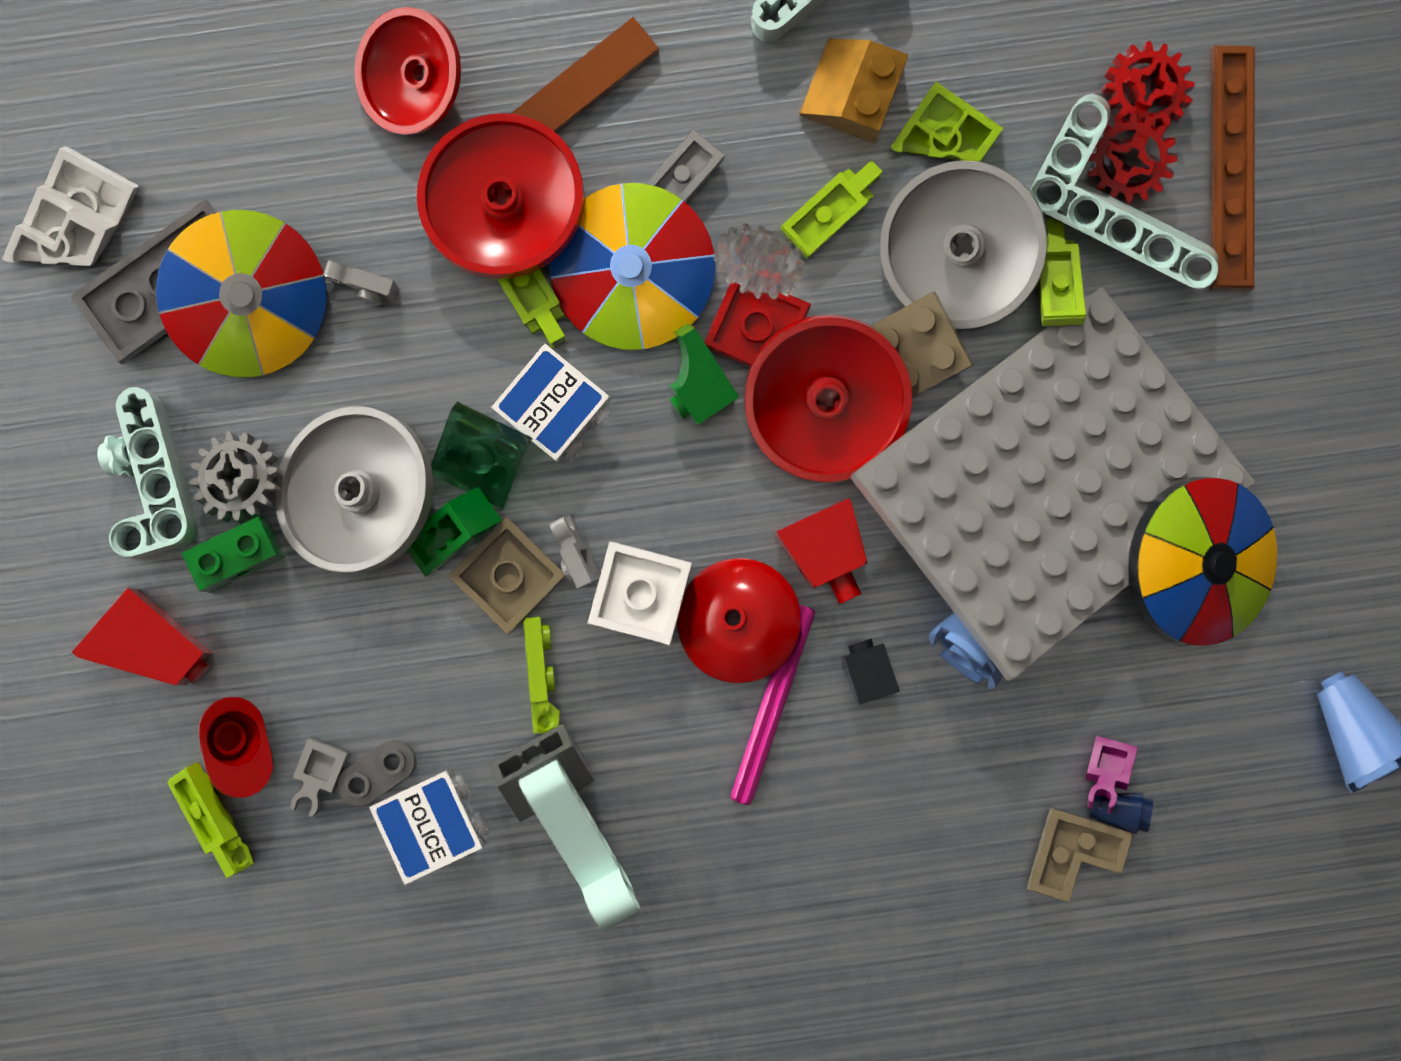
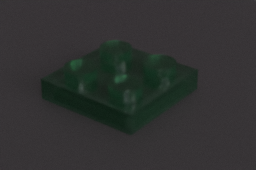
(480, 454)

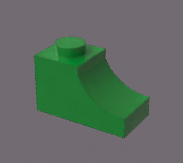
(701, 383)
(453, 530)

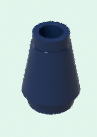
(1130, 813)

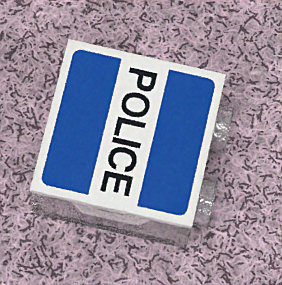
(553, 405)
(430, 825)

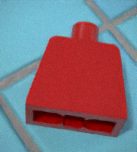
(827, 549)

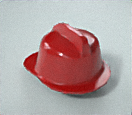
(235, 747)

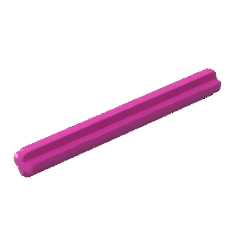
(768, 719)

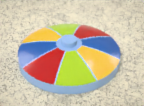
(635, 267)

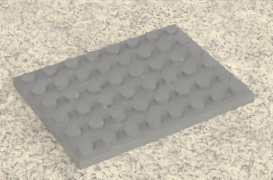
(1038, 477)

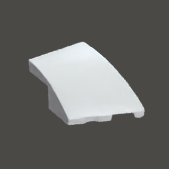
(72, 213)

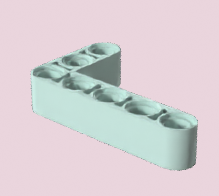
(1112, 209)

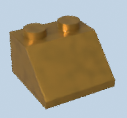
(854, 86)

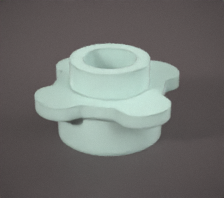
(114, 457)

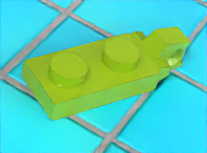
(831, 209)
(1061, 282)
(535, 305)
(540, 678)
(209, 819)

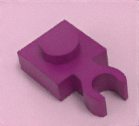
(1109, 767)

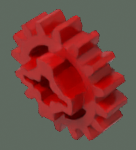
(1163, 90)
(1150, 165)

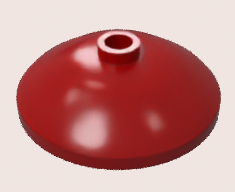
(392, 65)
(767, 625)

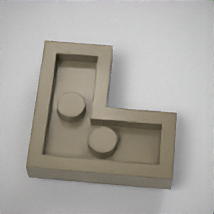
(1066, 844)

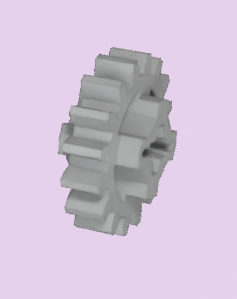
(222, 464)

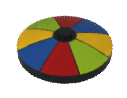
(1202, 560)

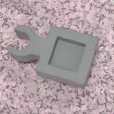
(370, 286)
(578, 561)
(319, 770)

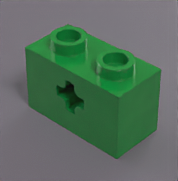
(233, 555)

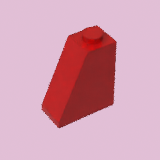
(145, 641)

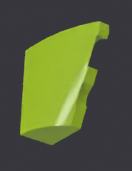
(947, 128)

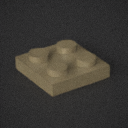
(926, 342)
(507, 575)

